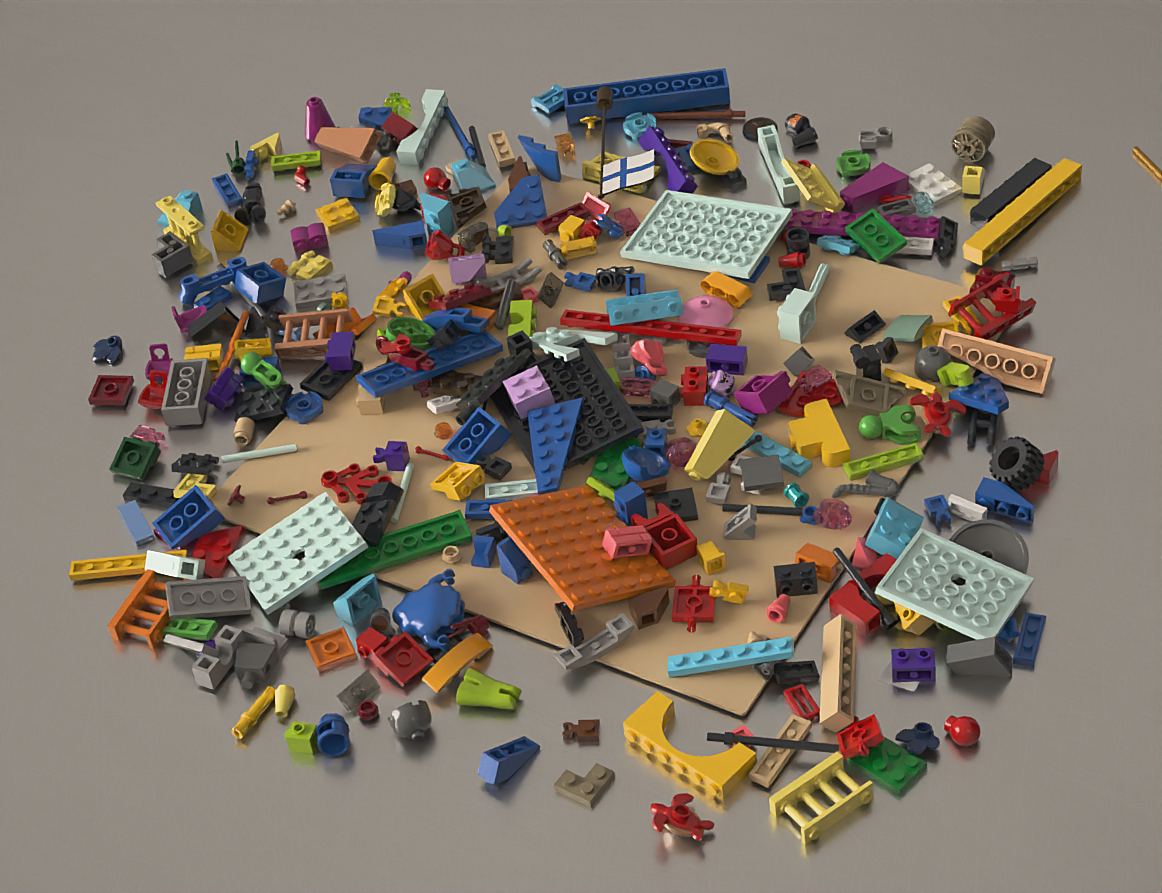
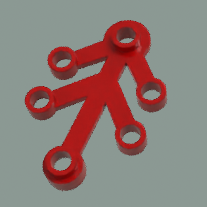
(333, 480)

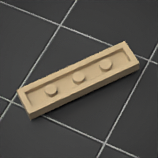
(775, 758)

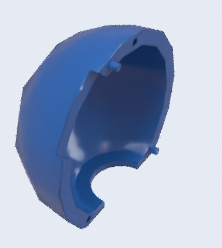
(644, 463)

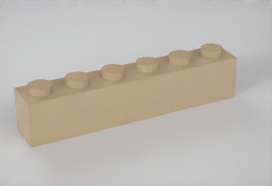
(838, 674)

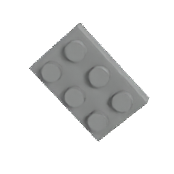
(318, 290)

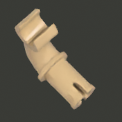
(722, 129)

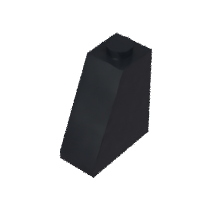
(214, 325)

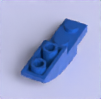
(460, 316)

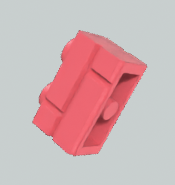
(627, 542)

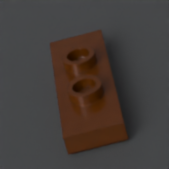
(493, 300)

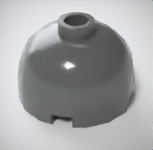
(929, 361)
(411, 720)

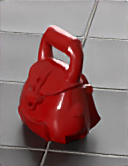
(442, 247)

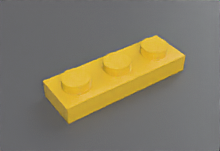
(911, 382)

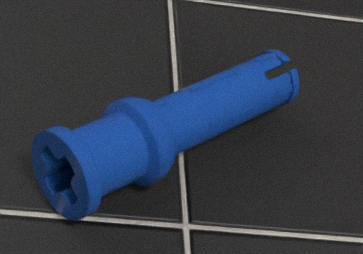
(721, 403)

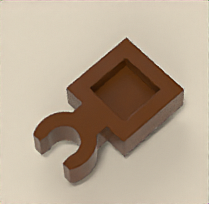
(585, 730)

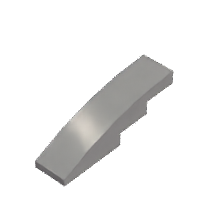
(622, 356)

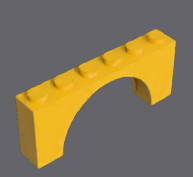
(716, 773)

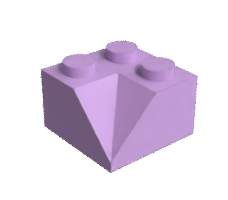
(467, 268)

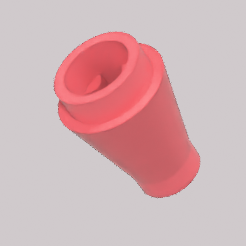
(778, 609)

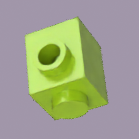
(301, 737)

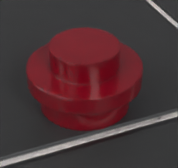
(367, 710)

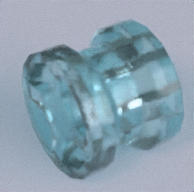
(923, 202)

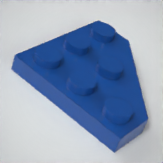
(523, 204)
(983, 394)

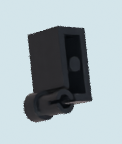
(866, 361)

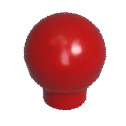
(436, 179)
(963, 730)

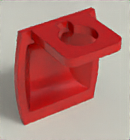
(153, 394)

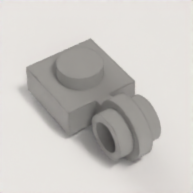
(719, 491)

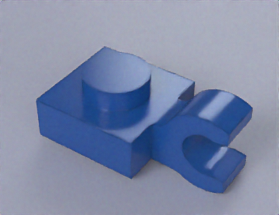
(581, 281)

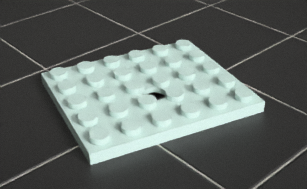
(270, 562)
(924, 584)

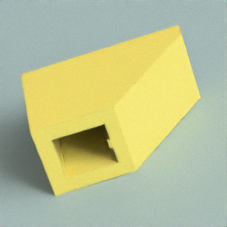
(972, 179)

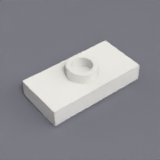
(443, 404)
(966, 509)

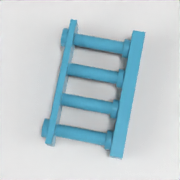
(644, 307)

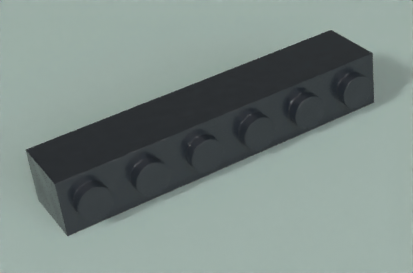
(1008, 192)

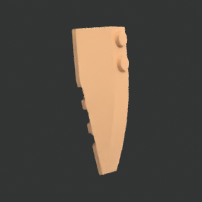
(1007, 363)

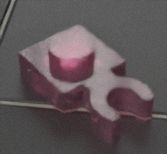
(815, 377)
(148, 434)

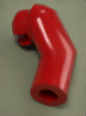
(300, 176)

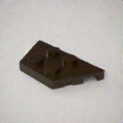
(466, 204)
(453, 383)

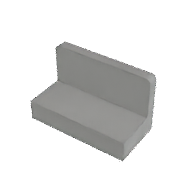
(265, 637)

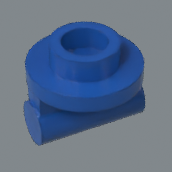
(643, 372)
(1010, 630)

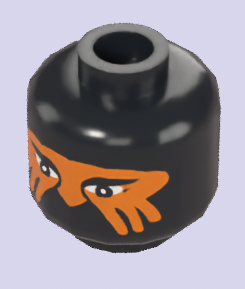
(796, 124)

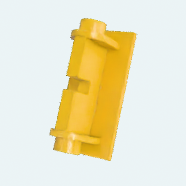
(578, 248)
(394, 288)

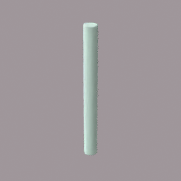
(259, 453)
(404, 485)

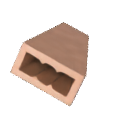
(349, 142)

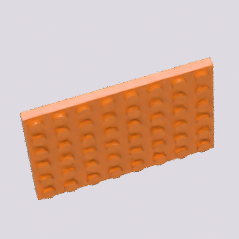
(564, 542)

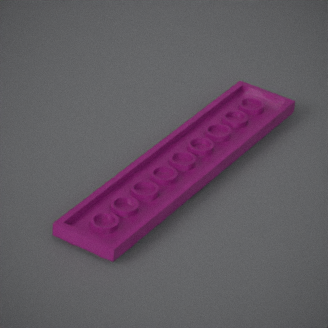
(835, 223)

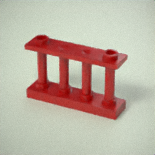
(995, 324)

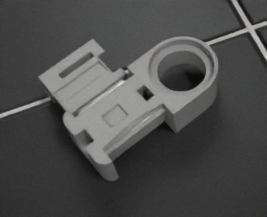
(869, 139)

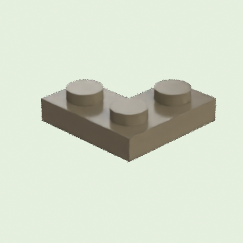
(585, 789)

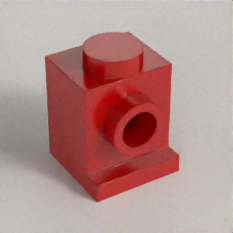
(1006, 299)

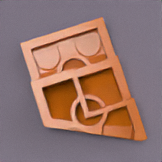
(357, 326)

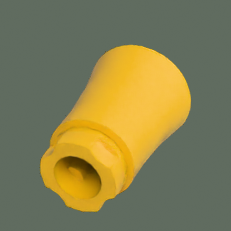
(383, 173)

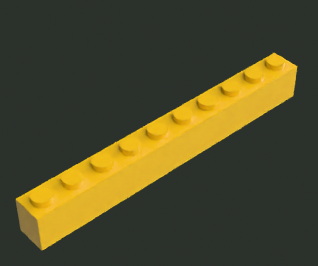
(1022, 211)

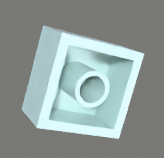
(797, 315)

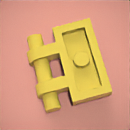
(314, 268)

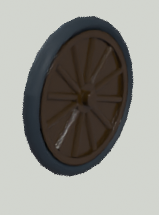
(751, 127)

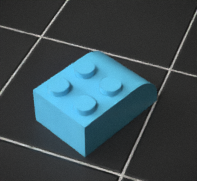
(893, 528)

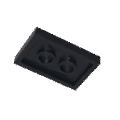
(327, 382)
(264, 403)

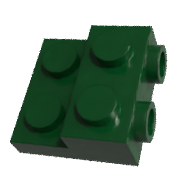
(135, 458)

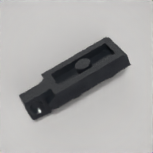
(947, 235)
(569, 624)

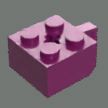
(764, 393)

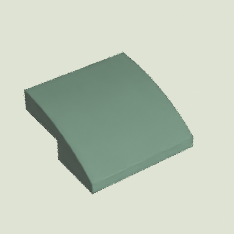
(908, 327)

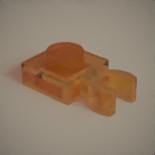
(565, 143)

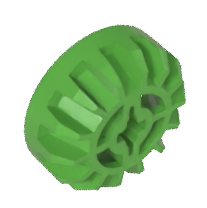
(414, 328)

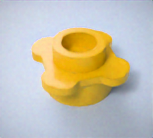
(339, 296)

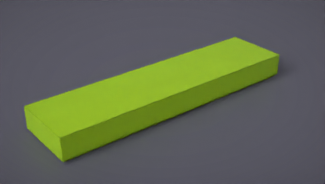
(883, 461)

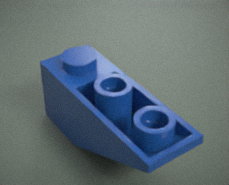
(402, 236)
(1003, 500)

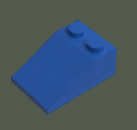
(476, 437)
(188, 518)

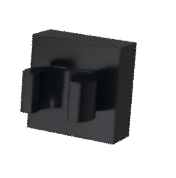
(735, 179)
(886, 349)

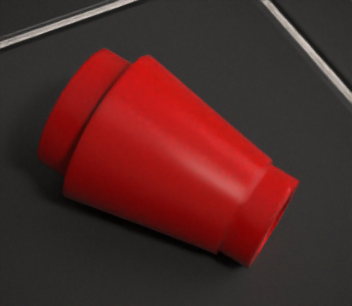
(792, 260)

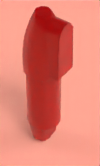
(885, 199)

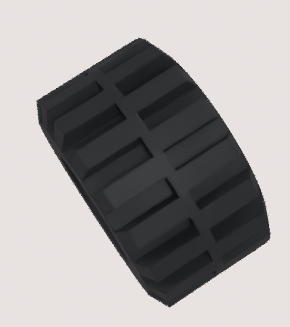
(1017, 463)

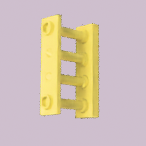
(185, 227)
(817, 779)

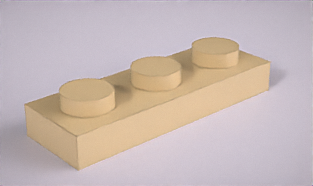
(501, 148)

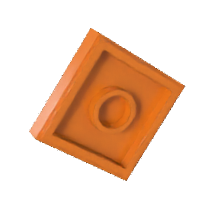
(331, 649)

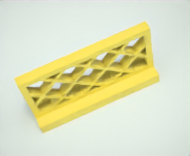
(592, 169)
(814, 185)

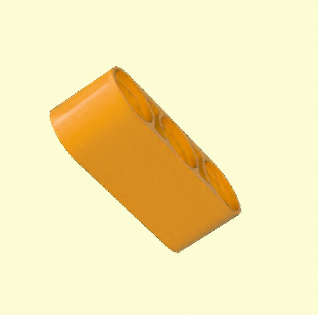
(726, 288)

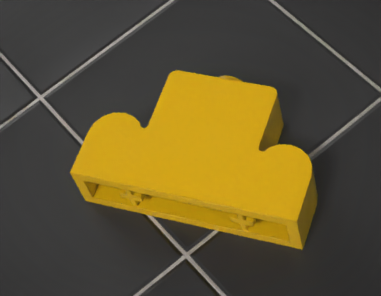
(819, 435)

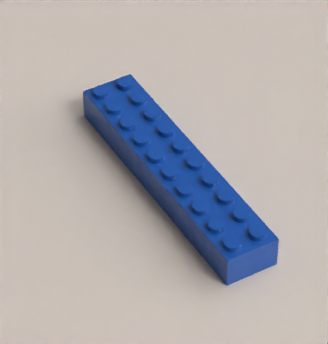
(650, 95)

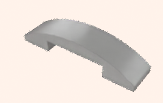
(597, 646)

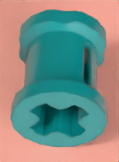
(798, 497)

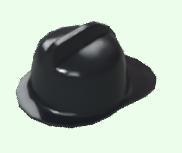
(404, 201)

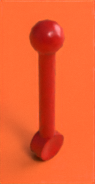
(418, 449)

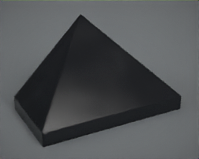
(254, 327)

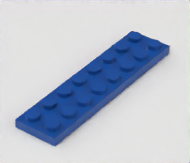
(462, 352)

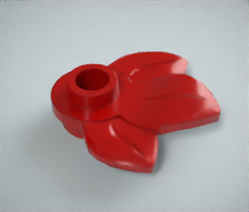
(401, 345)

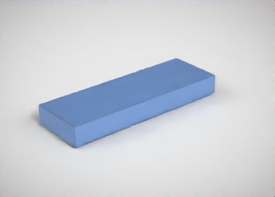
(136, 523)

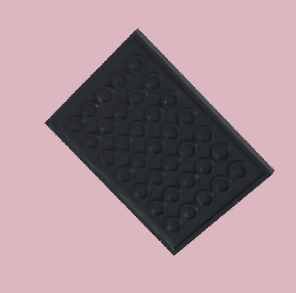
(604, 416)

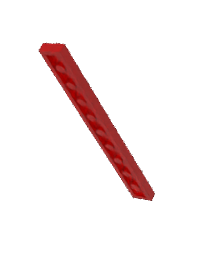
(655, 328)

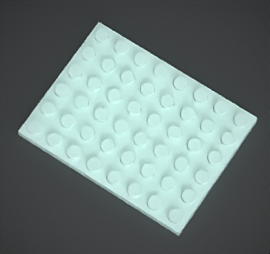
(707, 233)

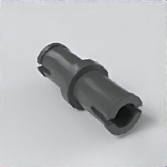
(555, 254)

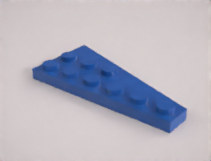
(551, 440)

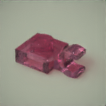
(422, 387)

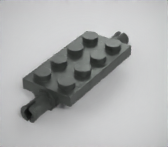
(491, 381)

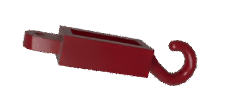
(414, 359)

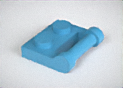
(549, 100)

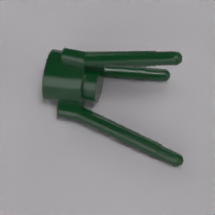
(239, 163)

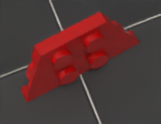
(216, 548)

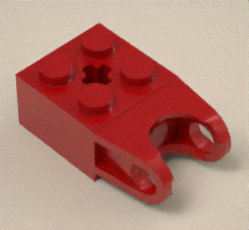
(670, 536)

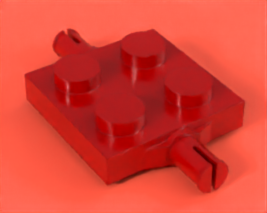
(693, 604)
(859, 737)

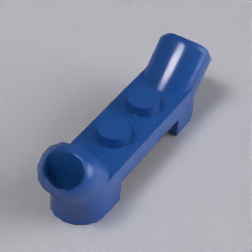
(193, 286)

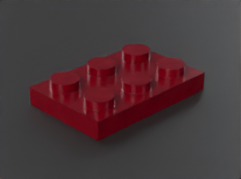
(459, 297)

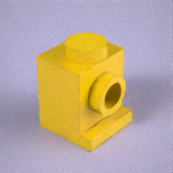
(711, 557)

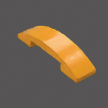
(455, 660)

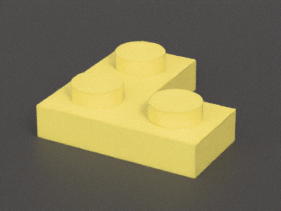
(190, 481)

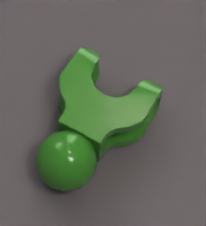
(263, 372)
(892, 425)

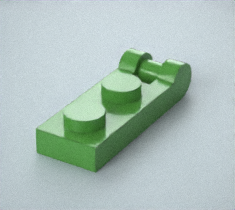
(191, 628)

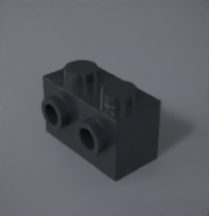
(795, 579)

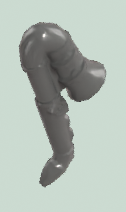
(877, 486)

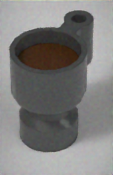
(381, 622)

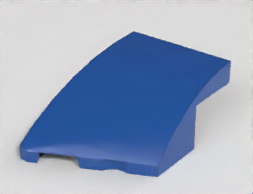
(544, 160)

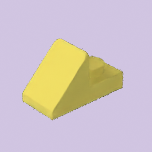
(268, 146)

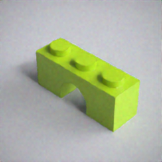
(522, 317)

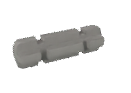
(1017, 264)

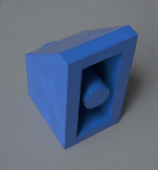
(635, 284)
(513, 561)

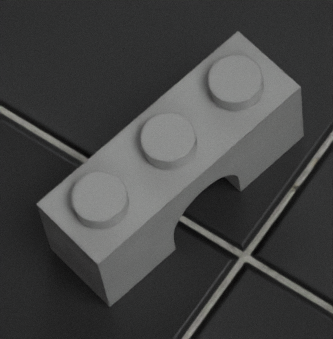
(209, 669)

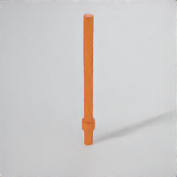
(236, 336)

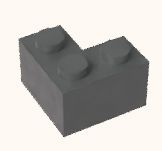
(172, 254)

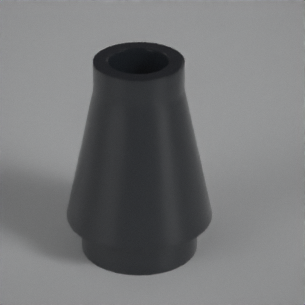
(805, 137)

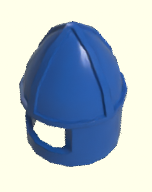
(333, 734)

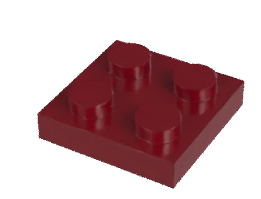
(111, 390)

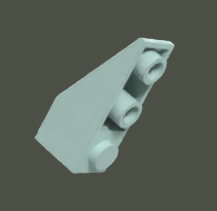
(175, 565)

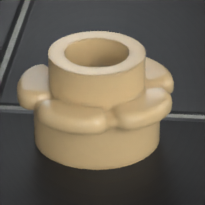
(451, 554)

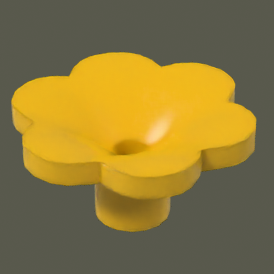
(590, 121)
(697, 427)

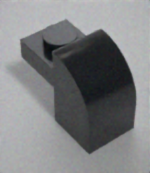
(518, 342)

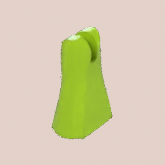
(485, 691)

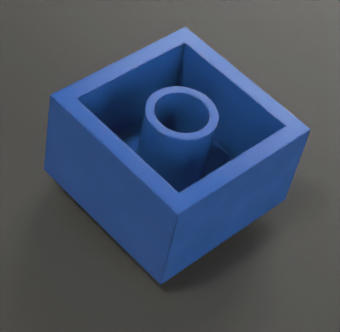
(260, 282)

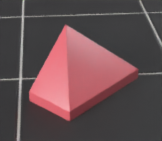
(596, 205)
(863, 555)

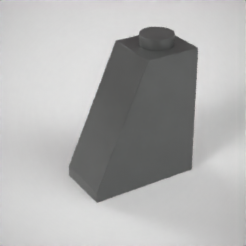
(979, 658)

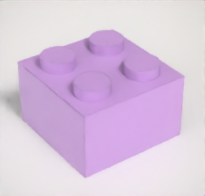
(528, 391)

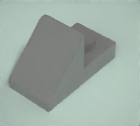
(741, 525)

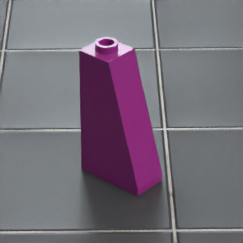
(875, 183)

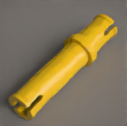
(249, 718)

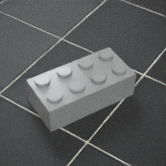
(185, 392)

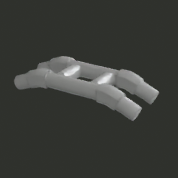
(515, 273)

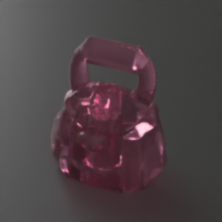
(680, 451)
(833, 514)

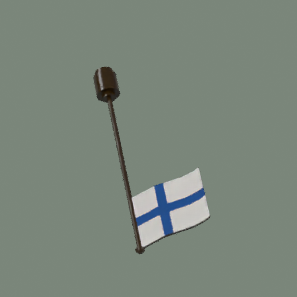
(626, 171)

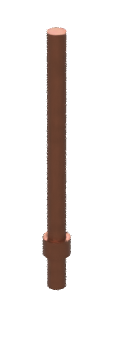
(727, 114)

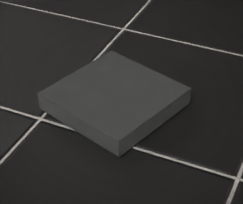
(761, 473)

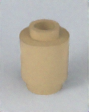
(243, 431)

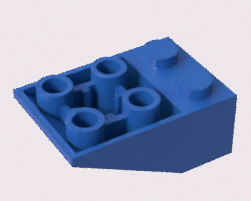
(351, 180)

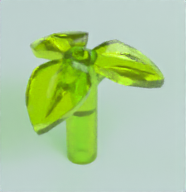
(394, 102)

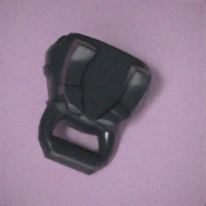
(612, 278)

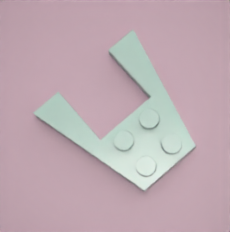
(555, 341)

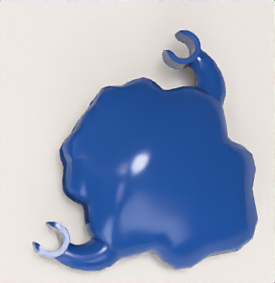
(431, 611)

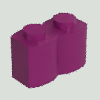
(309, 237)

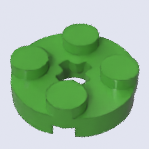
(848, 168)

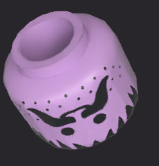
(722, 383)

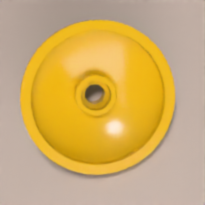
(714, 156)

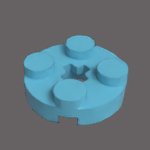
(637, 124)

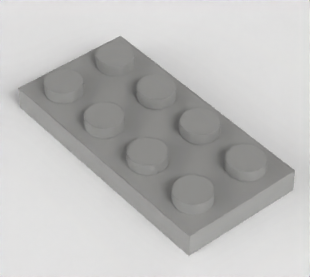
(208, 597)

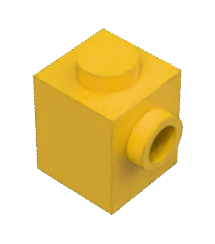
(570, 228)

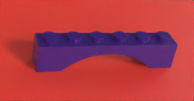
(678, 174)

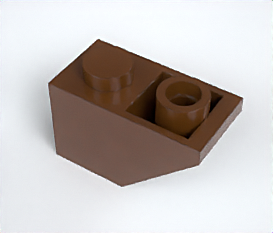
(649, 607)

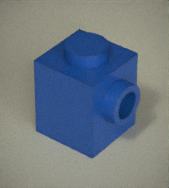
(657, 440)

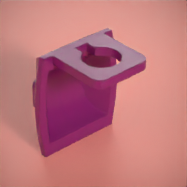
(188, 317)
(155, 363)

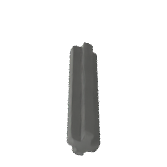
(505, 304)

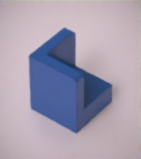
(484, 551)

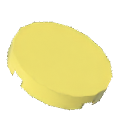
(385, 200)

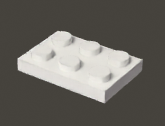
(935, 183)

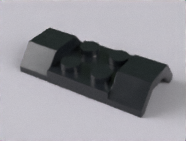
(377, 511)

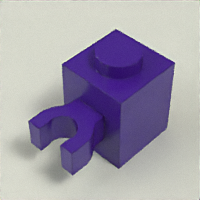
(395, 455)

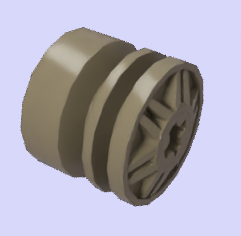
(973, 138)

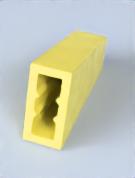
(719, 442)

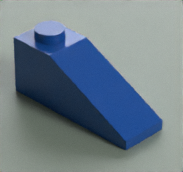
(506, 759)

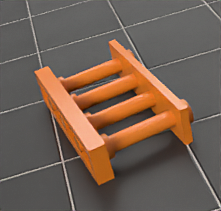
(132, 609)

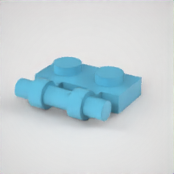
(835, 242)

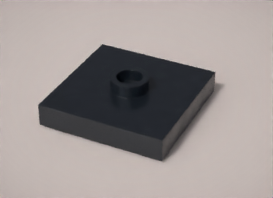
(679, 502)

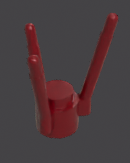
(478, 624)

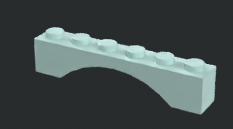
(412, 148)
(773, 155)

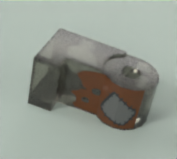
(473, 236)

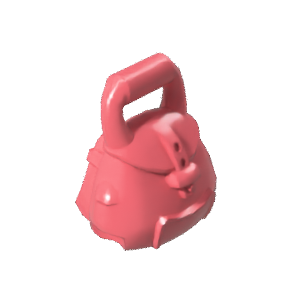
(649, 354)

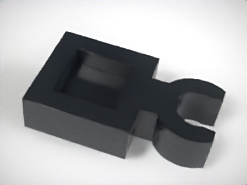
(496, 468)

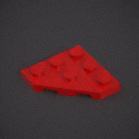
(798, 398)

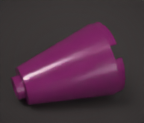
(316, 117)

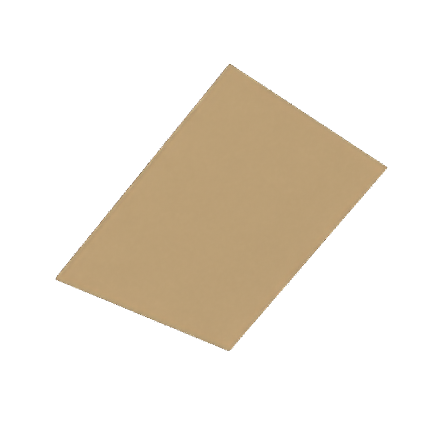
(848, 294)

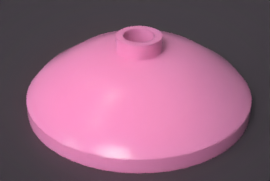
(707, 311)

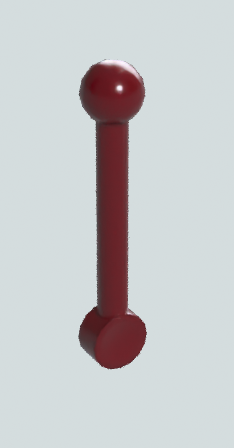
(303, 494)

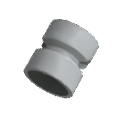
(296, 623)

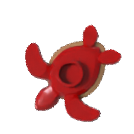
(937, 413)
(679, 818)

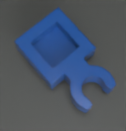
(252, 163)
(939, 508)

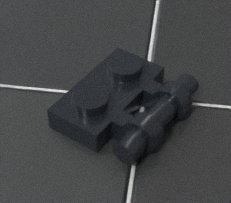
(503, 249)
(195, 464)

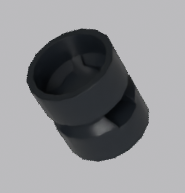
(798, 240)

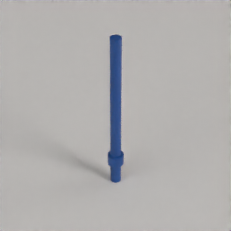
(468, 147)

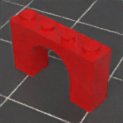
(849, 601)

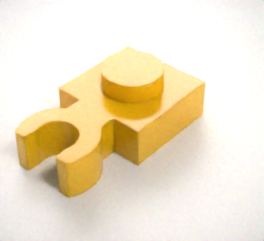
(385, 306)
(731, 592)

